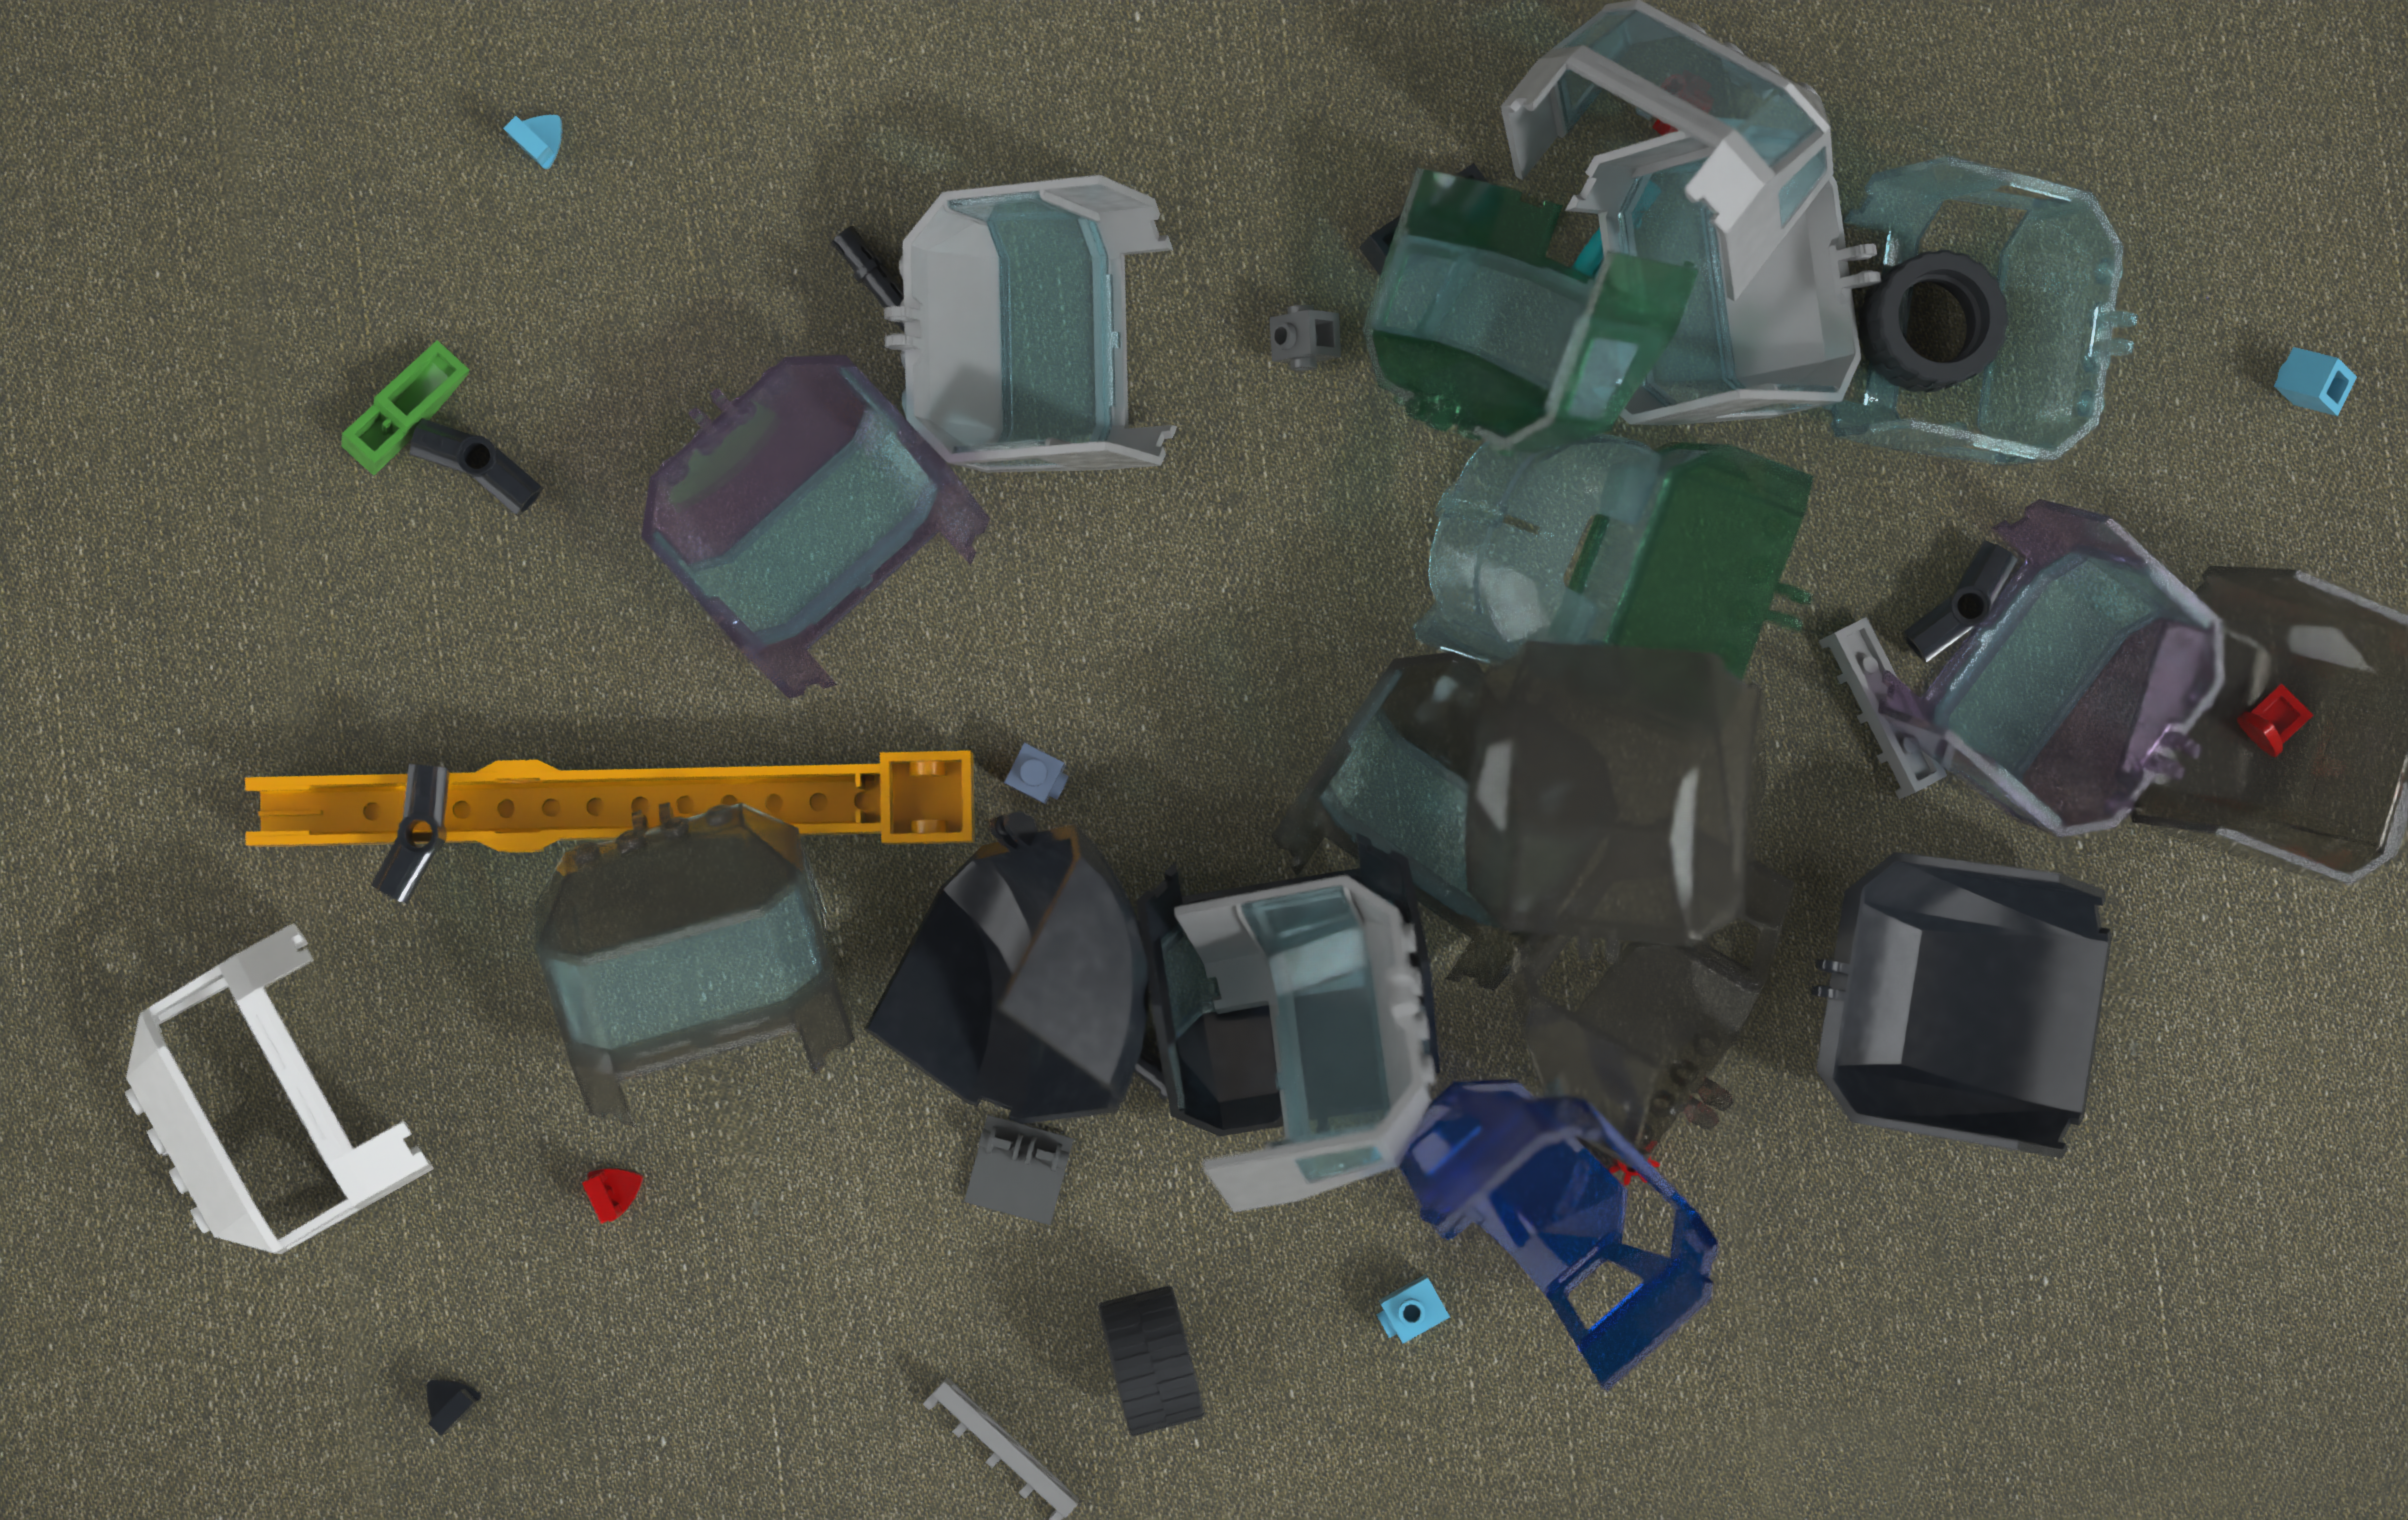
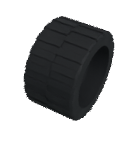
(1983, 310)
(1151, 1360)

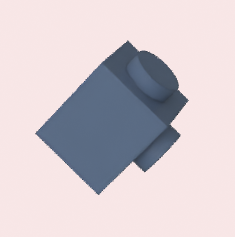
(1037, 774)

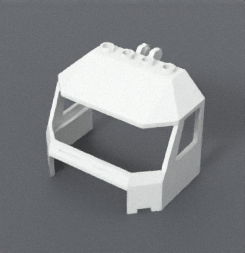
(189, 1139)

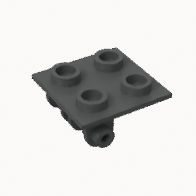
(1018, 1170)

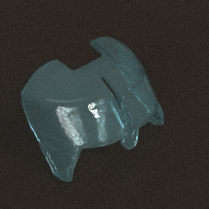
(1507, 584)

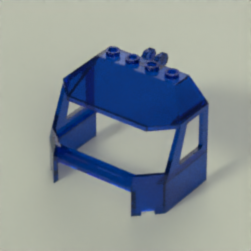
(1526, 1179)

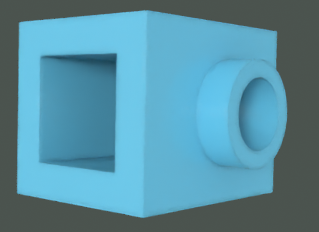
(2315, 381)
(1412, 1310)

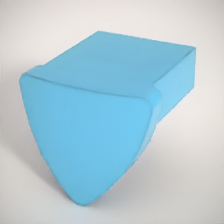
(537, 137)

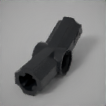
(454, 449)
(1944, 622)
(406, 861)

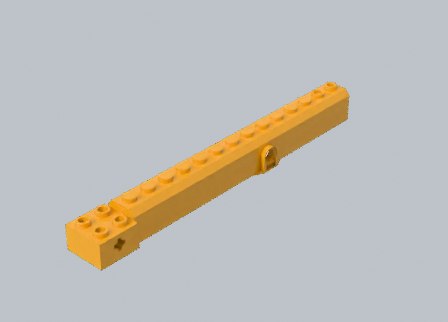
(532, 804)

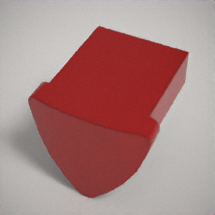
(2274, 720)
(612, 1191)

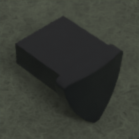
(449, 1403)

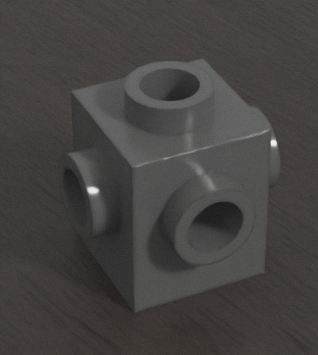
(1296, 337)

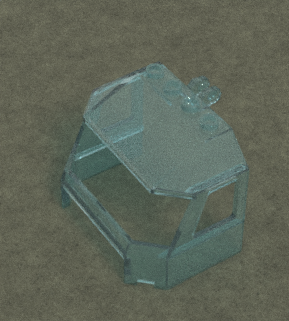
(2061, 308)

